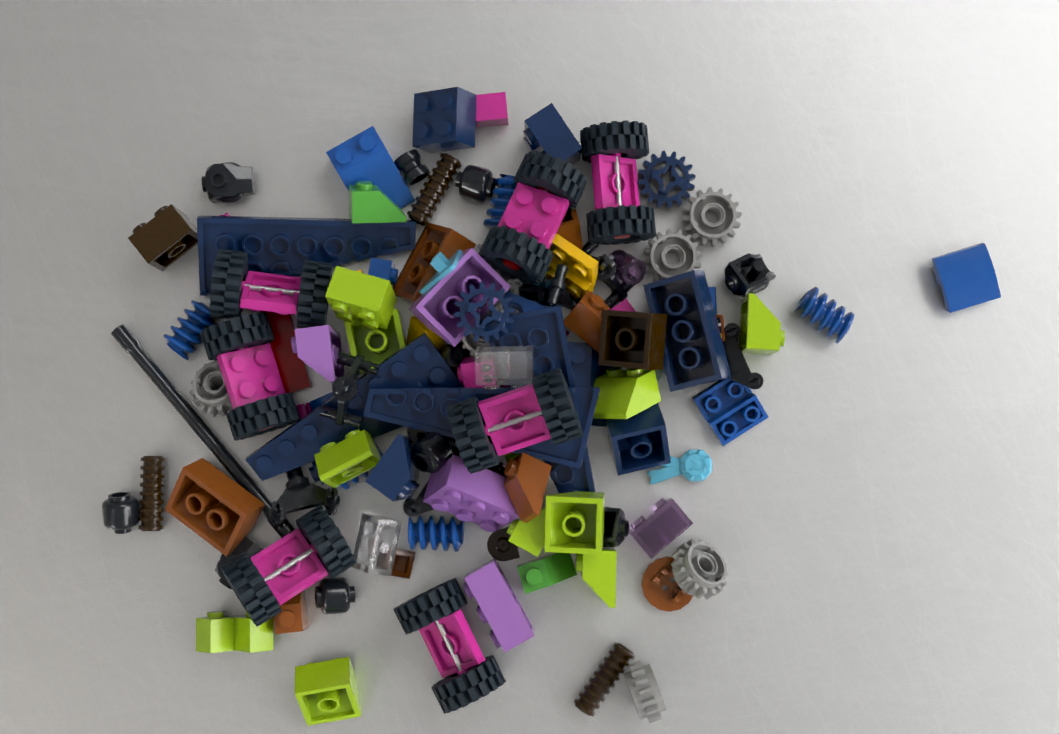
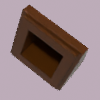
(403, 563)

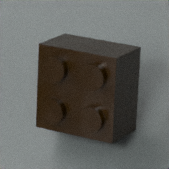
(165, 237)
(632, 339)

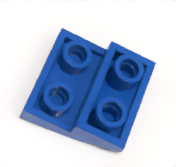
(966, 277)
(729, 409)

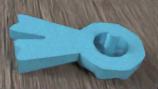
(693, 465)

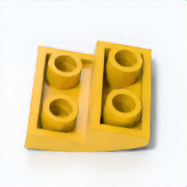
(581, 267)

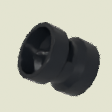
(411, 165)

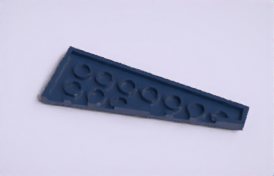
(284, 243)
(547, 334)
(413, 366)
(428, 411)

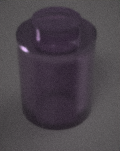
(629, 268)

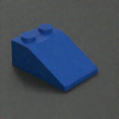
(368, 160)

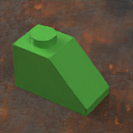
(372, 205)
(546, 571)

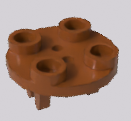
(652, 583)

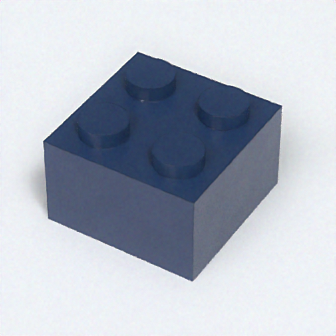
(444, 120)
(550, 134)
(639, 441)

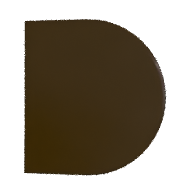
(500, 547)

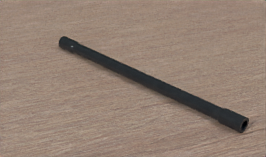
(132, 346)

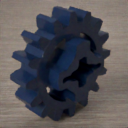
(656, 177)
(471, 308)

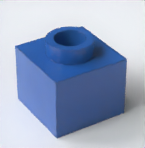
(383, 269)

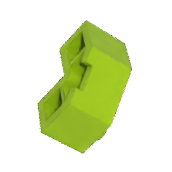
(232, 633)

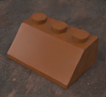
(418, 269)
(213, 506)

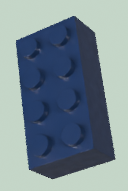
(693, 338)

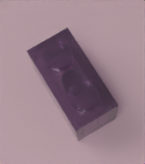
(660, 526)

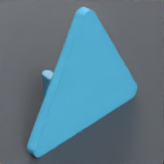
(443, 268)

